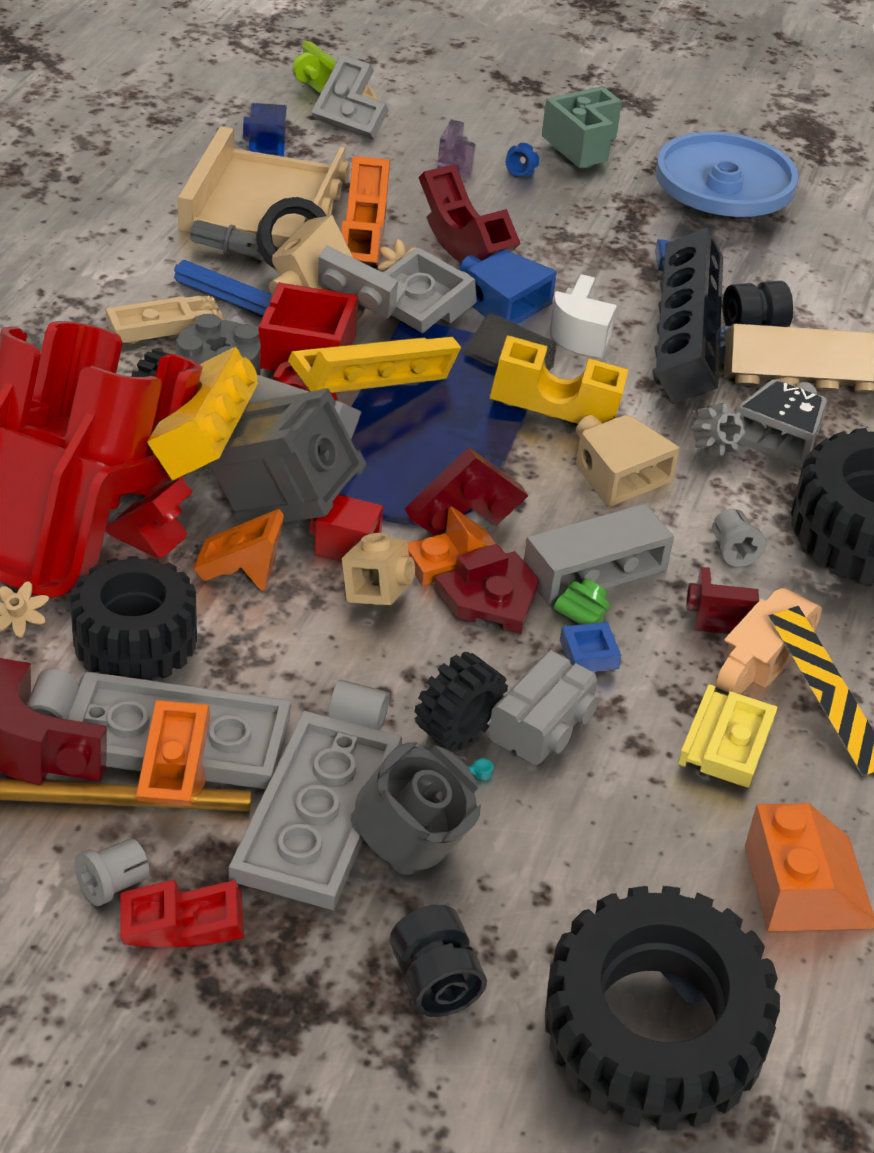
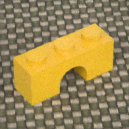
(528, 384)

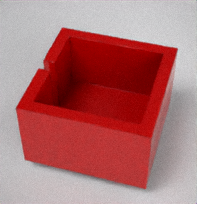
(304, 321)

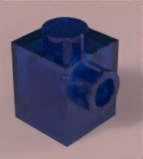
(266, 128)

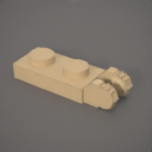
(158, 317)

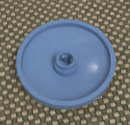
(726, 174)

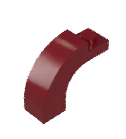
(457, 222)
(41, 743)

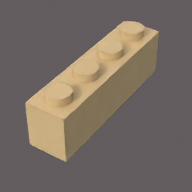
(800, 355)

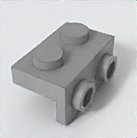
(347, 275)

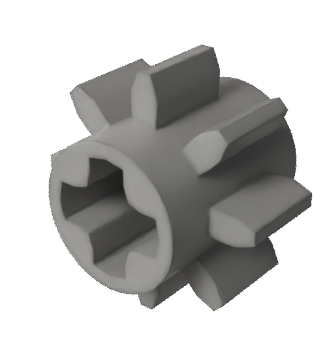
(717, 429)

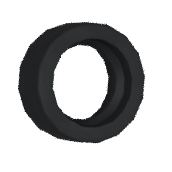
(285, 206)

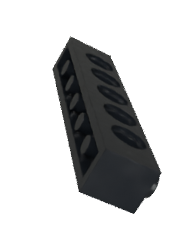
(689, 317)

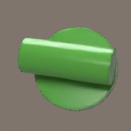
(583, 602)

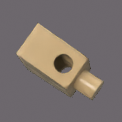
(298, 256)
(624, 458)

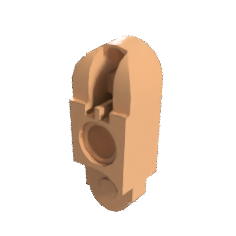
(755, 646)

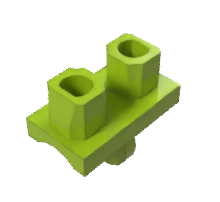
(313, 66)

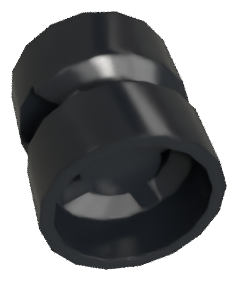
(761, 305)
(437, 961)

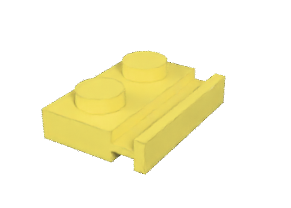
(728, 736)

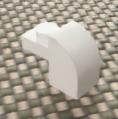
(580, 321)

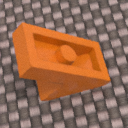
(245, 546)
(439, 553)
(174, 754)

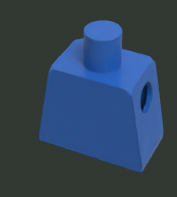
(510, 285)

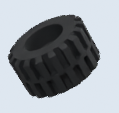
(134, 618)

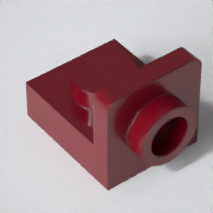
(718, 606)

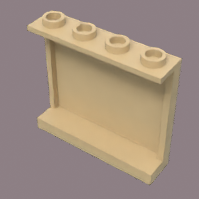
(243, 184)

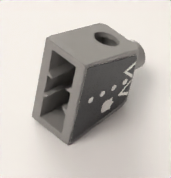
(783, 420)

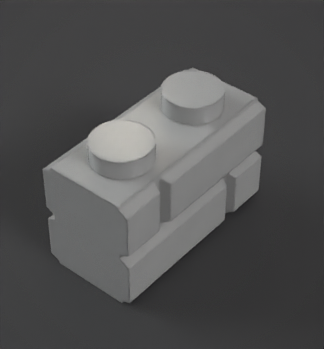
(544, 708)

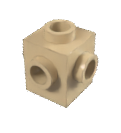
(377, 570)

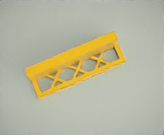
(375, 364)

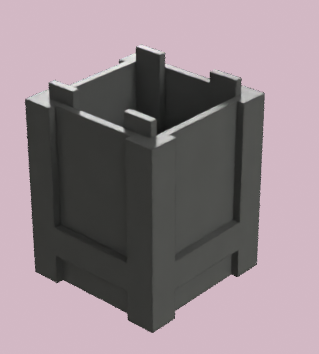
(287, 458)

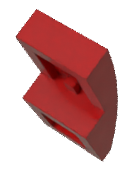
(168, 918)

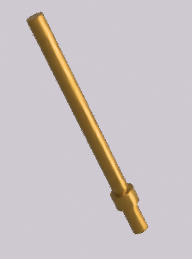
(116, 795)

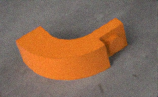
(366, 208)

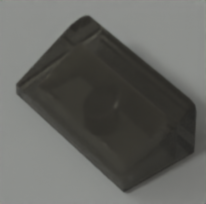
(491, 336)

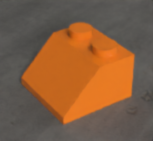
(805, 871)

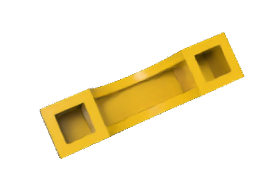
(205, 423)

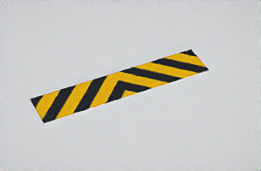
(827, 686)

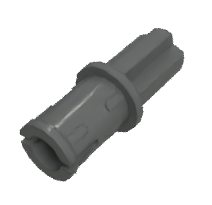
(225, 238)

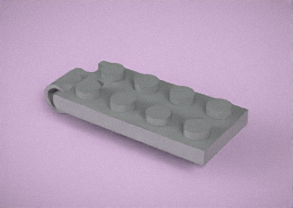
(242, 730)
(302, 828)

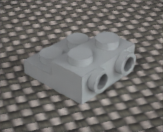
(432, 290)

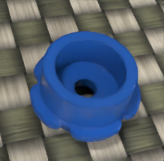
(514, 163)

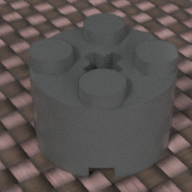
(214, 336)
(416, 807)

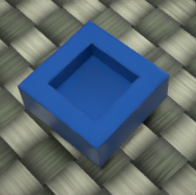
(591, 646)

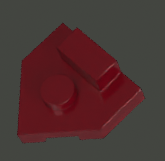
(489, 587)

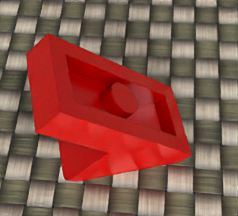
(152, 521)

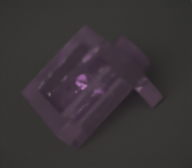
(456, 149)

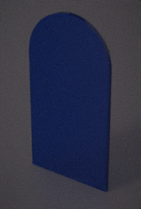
(422, 427)

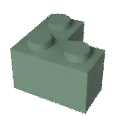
(582, 124)

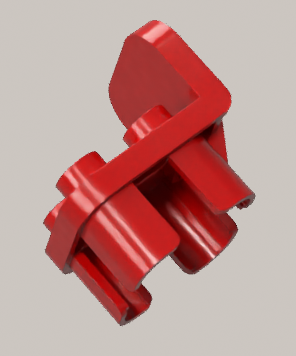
(74, 446)

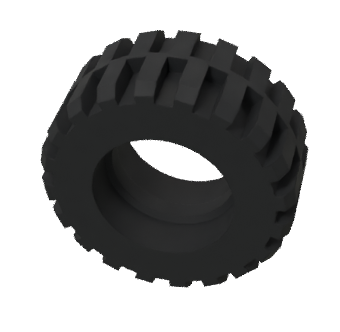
(836, 504)
(647, 1075)

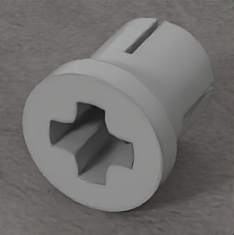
(738, 539)
(110, 870)

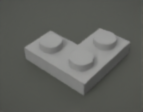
(343, 102)

